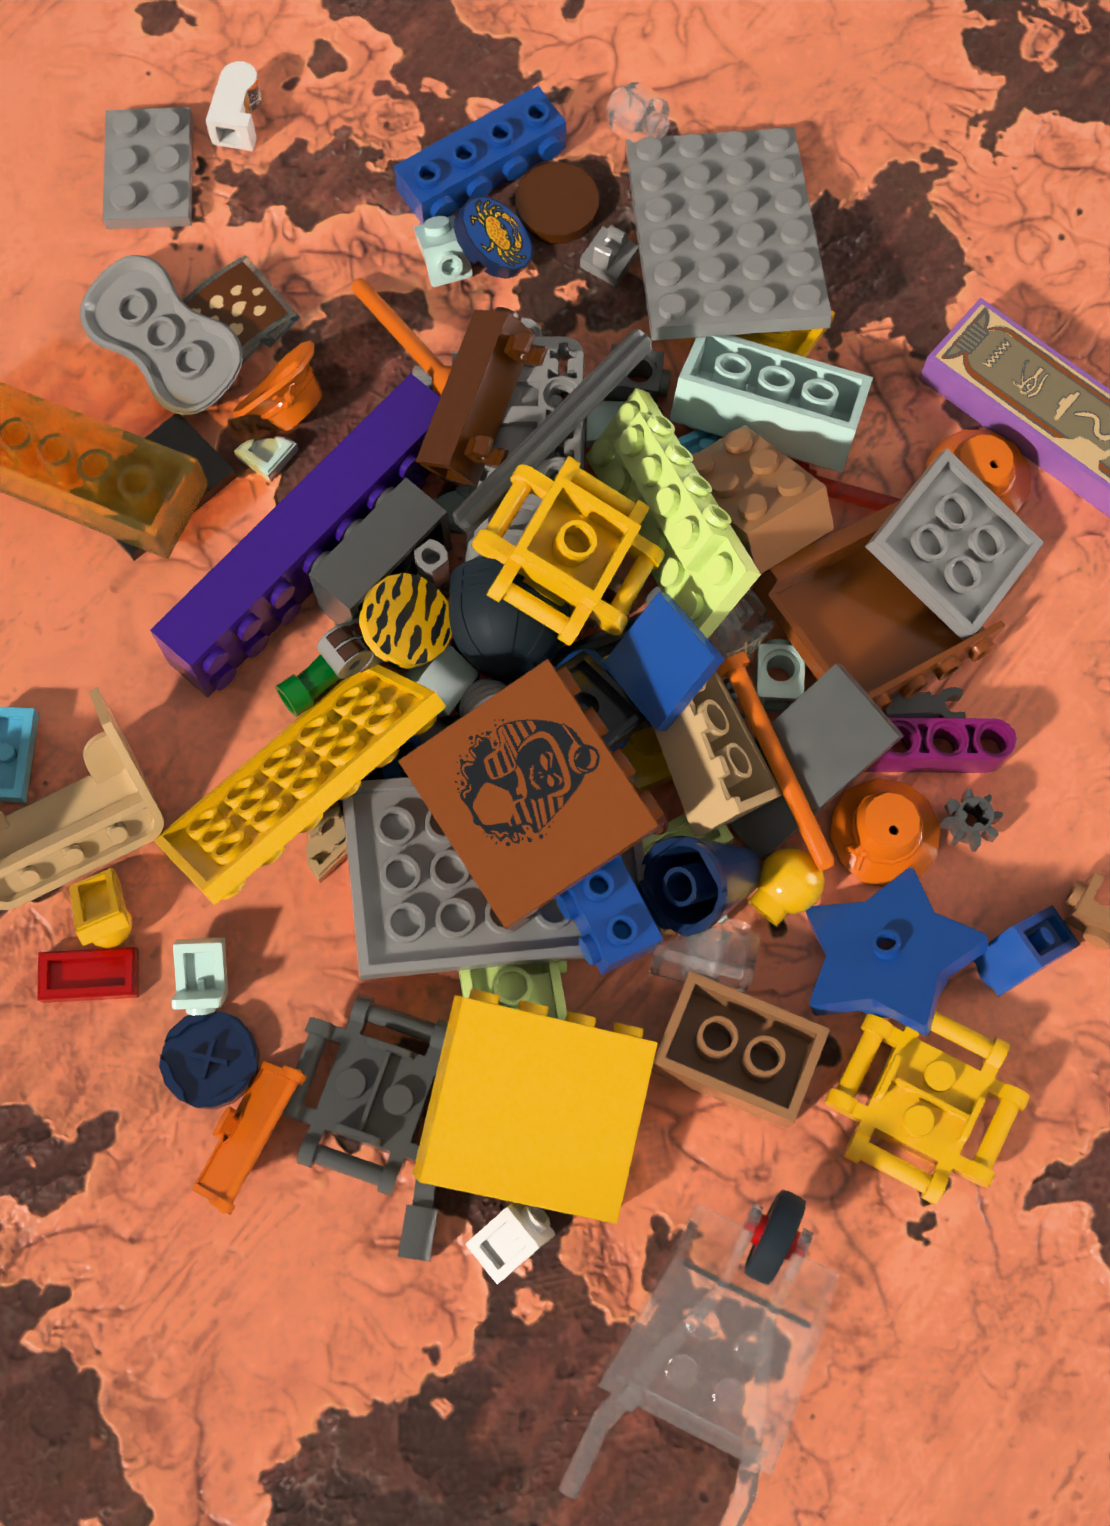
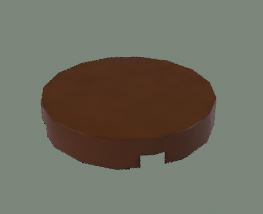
(557, 202)

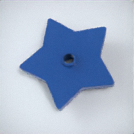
(889, 954)

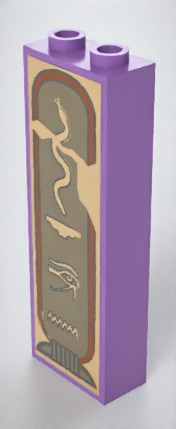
(1029, 397)

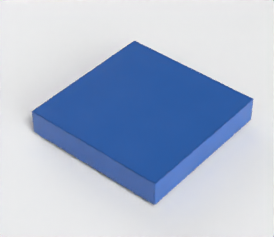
(663, 661)

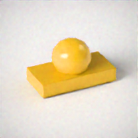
(100, 910)

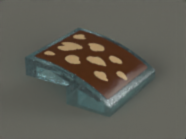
(245, 303)

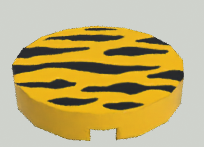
(405, 620)

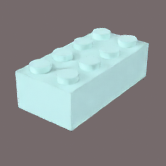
(785, 398)

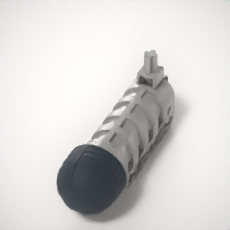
(492, 633)

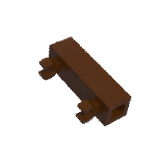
(478, 396)

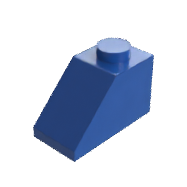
(1025, 950)

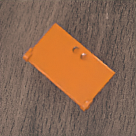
(245, 1133)

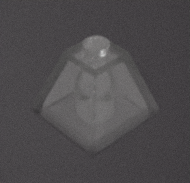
(721, 953)

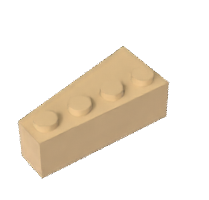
(716, 761)

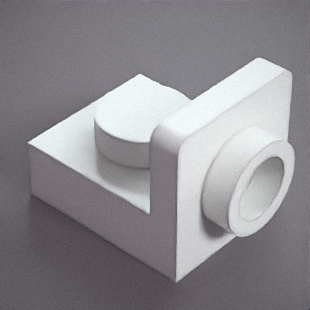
(511, 1239)

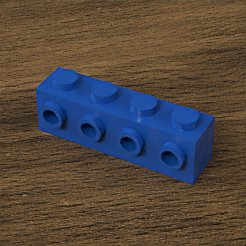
(481, 155)
(610, 917)

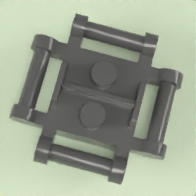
(371, 1094)

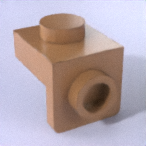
(1087, 914)

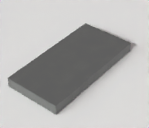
(829, 742)

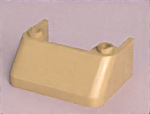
(80, 823)

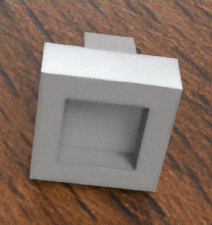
(609, 255)

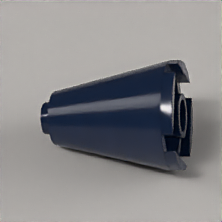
(696, 882)

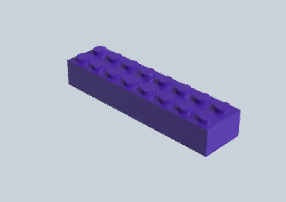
(269, 569)

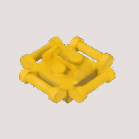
(569, 549)
(927, 1104)

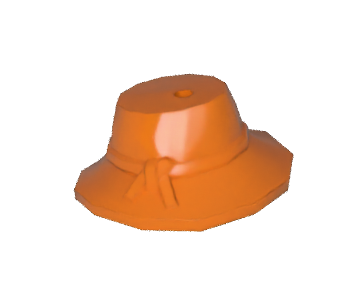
(286, 391)
(977, 449)
(863, 836)

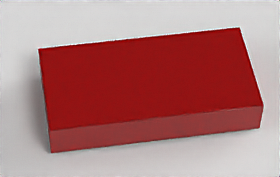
(88, 974)

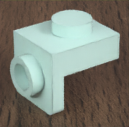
(441, 251)
(200, 975)

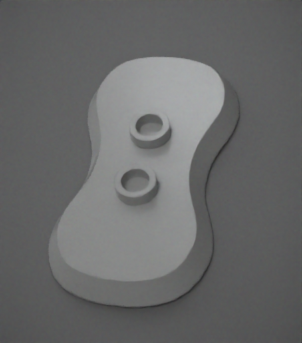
(180, 352)

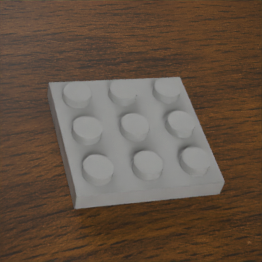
(955, 545)

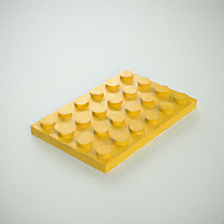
(297, 779)

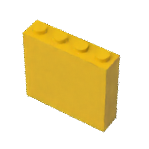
(535, 1107)

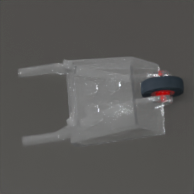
(721, 1342)

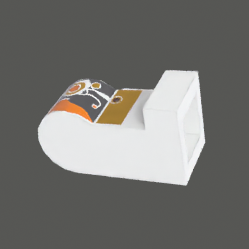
(232, 105)

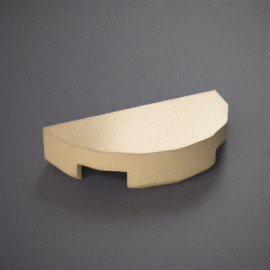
(327, 844)

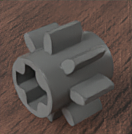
(981, 810)

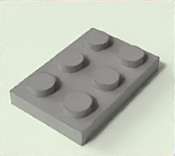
(148, 168)

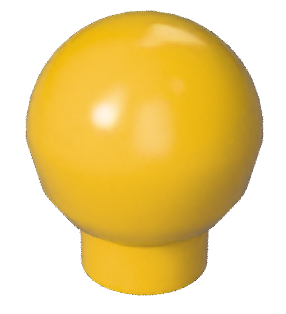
(787, 885)

